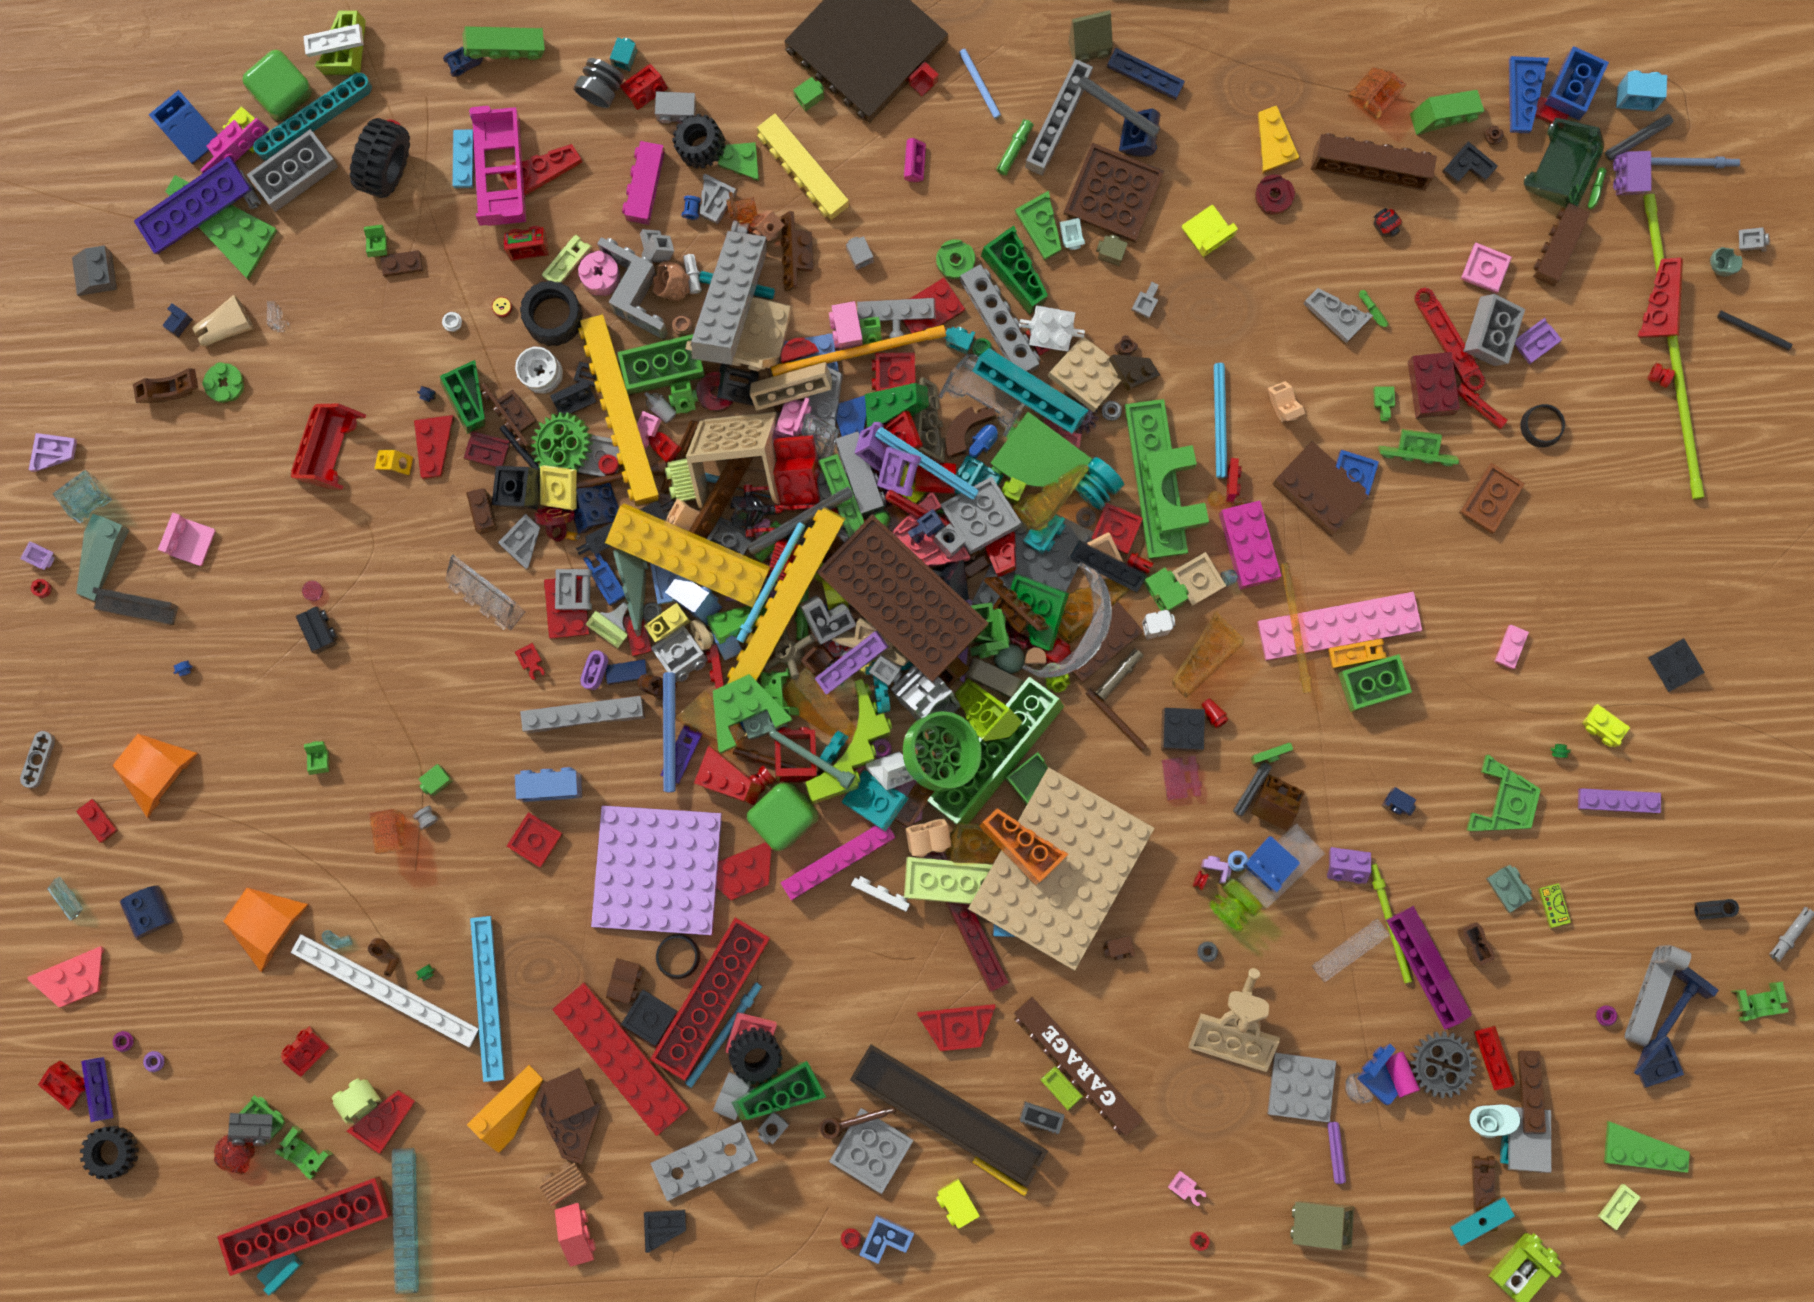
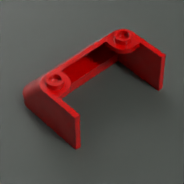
(322, 444)

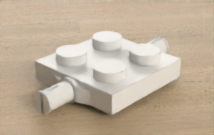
(1051, 328)

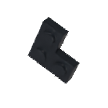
(1469, 159)

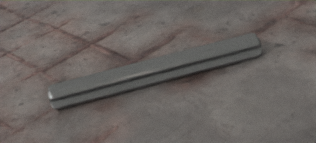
(1119, 107)

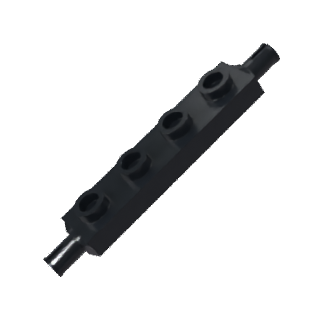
(596, 541)

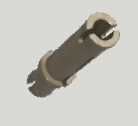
(1119, 674)

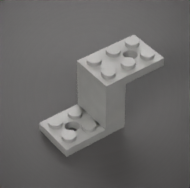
(633, 288)
(704, 1161)

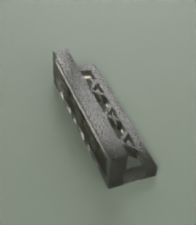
(135, 606)

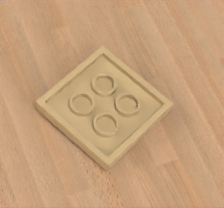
(1086, 374)

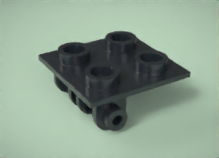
(1676, 665)

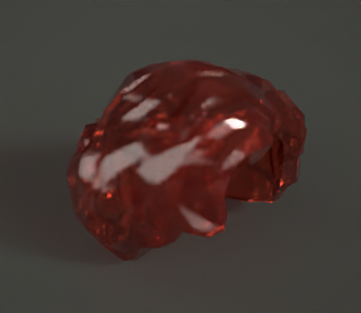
(233, 1157)

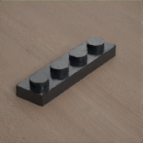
(1108, 566)

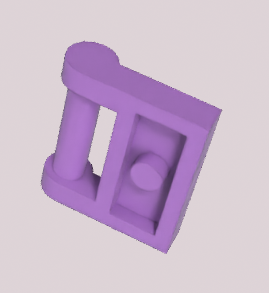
(893, 468)

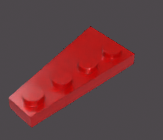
(543, 168)
(1665, 301)

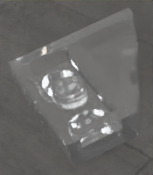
(823, 434)

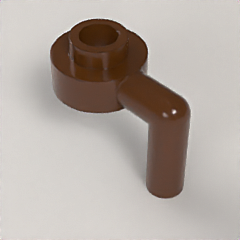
(380, 949)

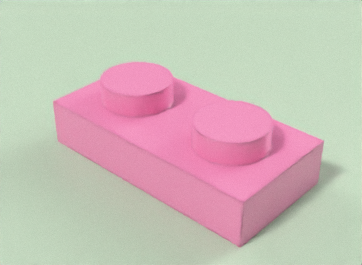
(1511, 646)

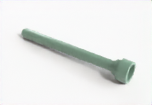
(844, 778)

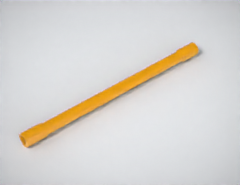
(928, 334)

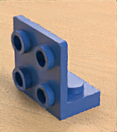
(1271, 864)

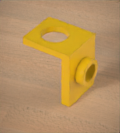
(390, 461)

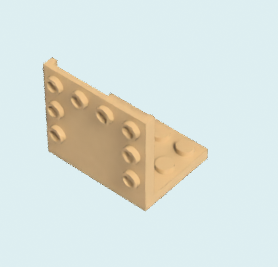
(762, 335)

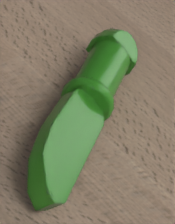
(1598, 185)
(1371, 306)

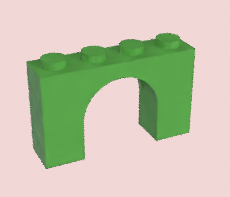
(1172, 517)

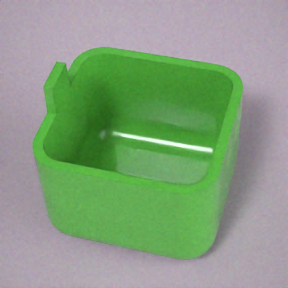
(277, 85)
(782, 816)

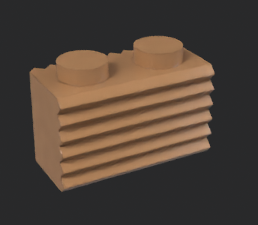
(563, 1183)

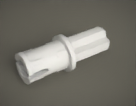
(691, 270)

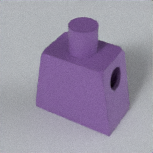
(871, 448)

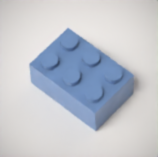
(548, 785)

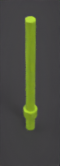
(1379, 885)

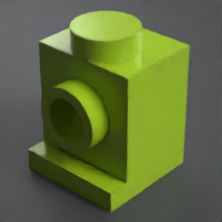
(1013, 490)

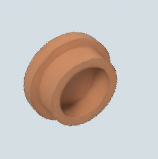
(681, 325)

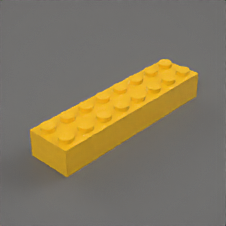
(687, 554)

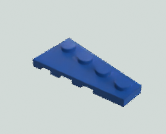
(1524, 90)

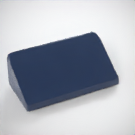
(625, 672)

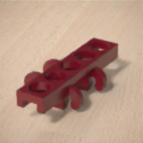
(1014, 638)

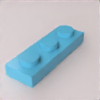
(463, 158)

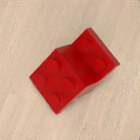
(796, 470)

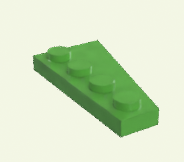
(1636, 1149)

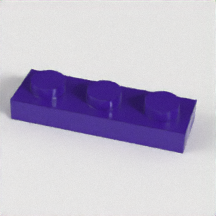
(97, 1089)

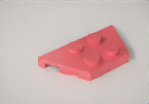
(71, 979)

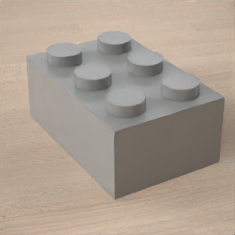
(1494, 330)

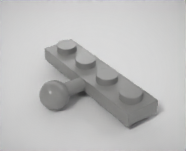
(897, 310)

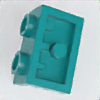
(1043, 539)

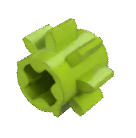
(1058, 683)

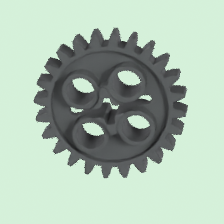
(1448, 1047)

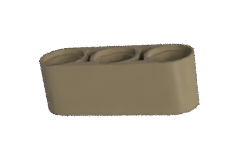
(993, 678)

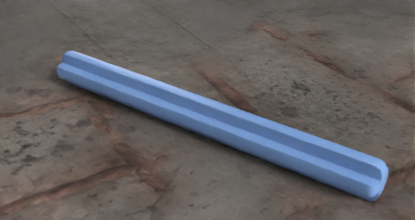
(669, 732)

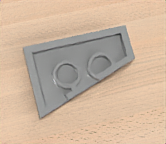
(1338, 316)
(826, 403)

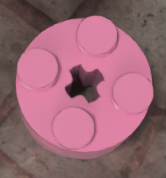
(597, 284)

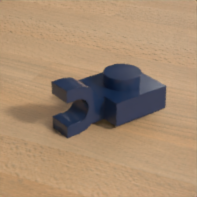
(928, 525)

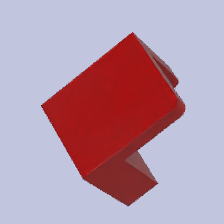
(923, 79)

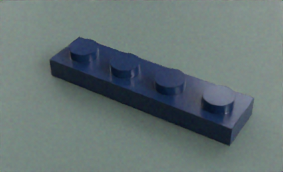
(1145, 73)

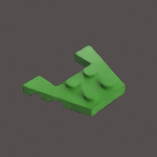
(740, 702)
(1514, 801)

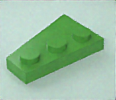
(1040, 225)
(729, 622)

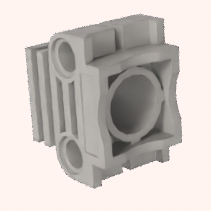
(923, 696)

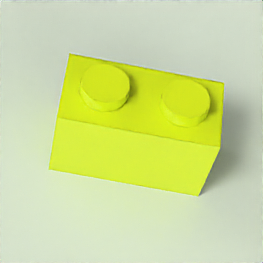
(957, 1203)

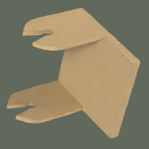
(732, 439)

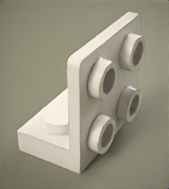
(890, 770)

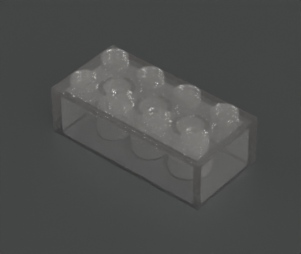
(1298, 845)

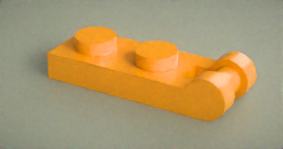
(1356, 653)

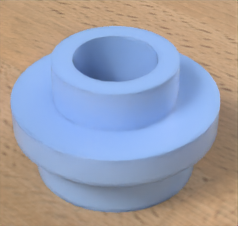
(1232, 856)

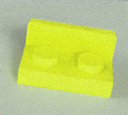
(1605, 726)

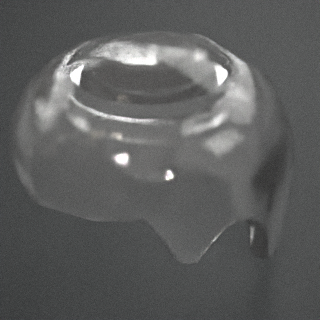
(1356, 1090)

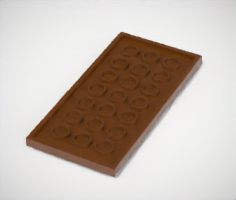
(902, 598)

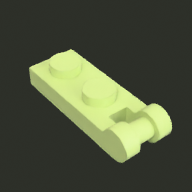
(566, 260)

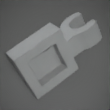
(1146, 303)

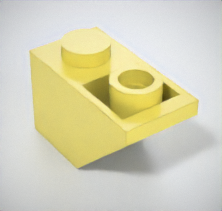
(667, 622)

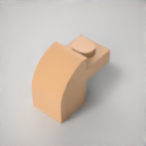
(1284, 402)

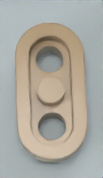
(700, 634)

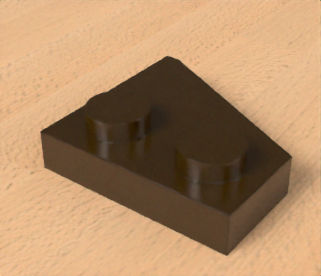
(1133, 370)

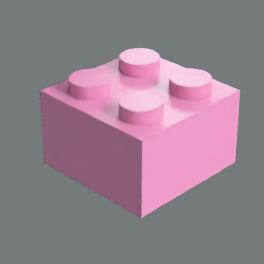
(846, 326)

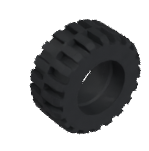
(379, 158)

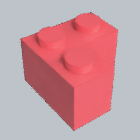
(574, 1234)

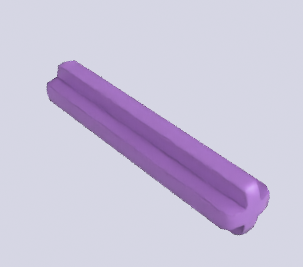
(1336, 1152)

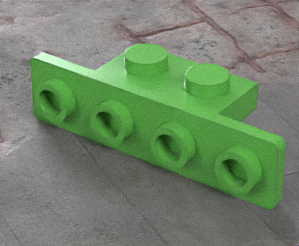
(1419, 446)

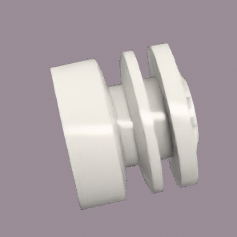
(535, 360)

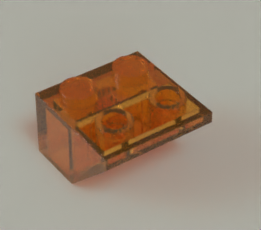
(1377, 91)

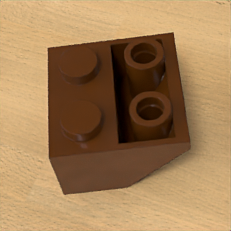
(1278, 802)

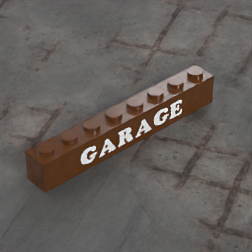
(1078, 1066)

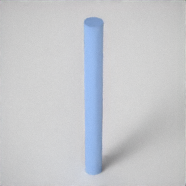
(980, 84)

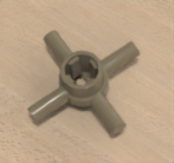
(789, 653)

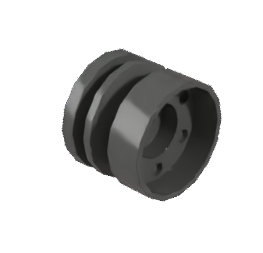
(598, 83)

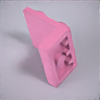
(186, 540)

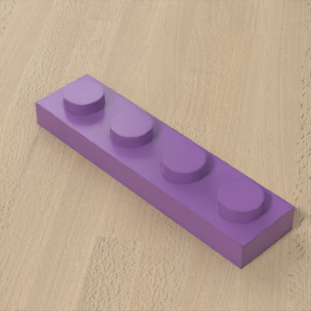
(851, 662)
(1619, 800)

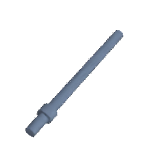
(1717, 162)

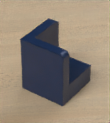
(177, 321)

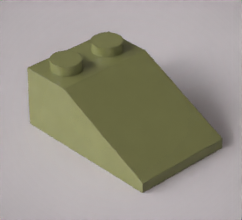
(1091, 37)

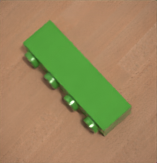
(503, 42)

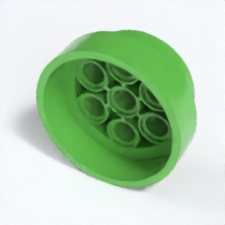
(961, 744)

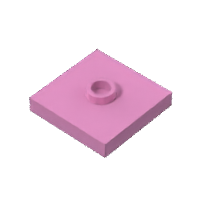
(1486, 268)

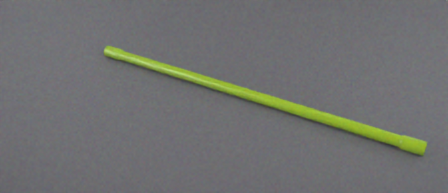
(1695, 480)

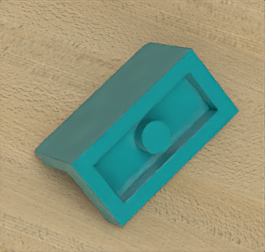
(278, 1272)

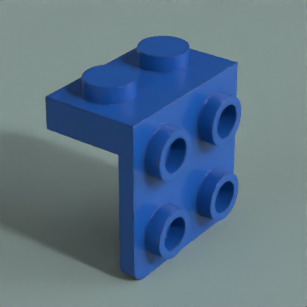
(1377, 1077)

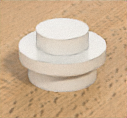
(452, 321)

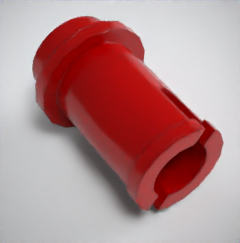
(1138, 562)

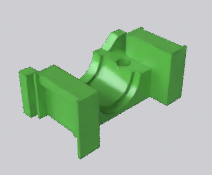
(773, 685)
(1761, 1003)
(302, 1154)

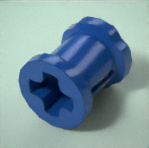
(691, 207)

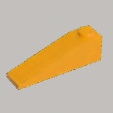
(503, 1114)

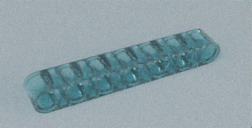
(405, 1221)

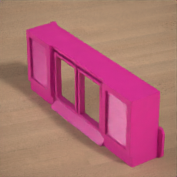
(495, 131)

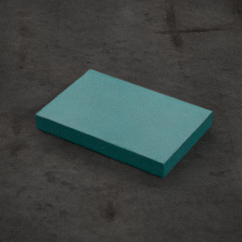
(874, 801)

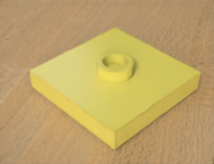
(558, 487)

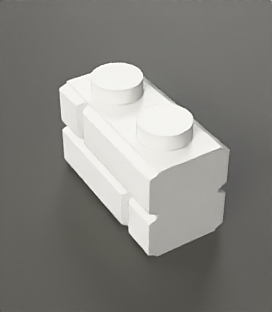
(1158, 624)

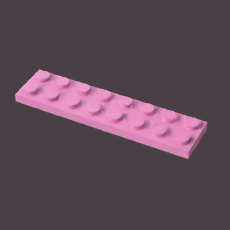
(1341, 625)

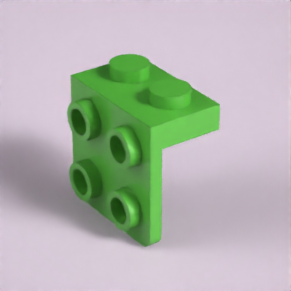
(993, 648)

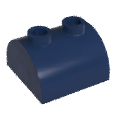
(1136, 141)
(146, 911)

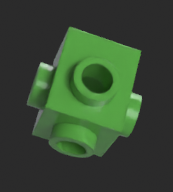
(683, 397)

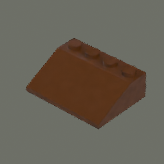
(1321, 488)

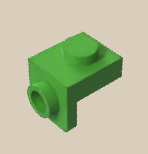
(375, 240)
(317, 757)

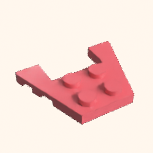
(927, 549)

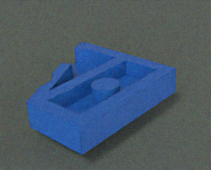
(851, 416)

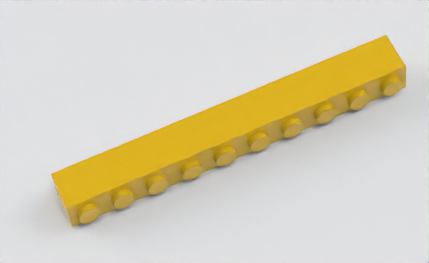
(619, 411)
(788, 595)

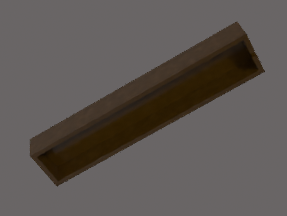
(949, 1115)

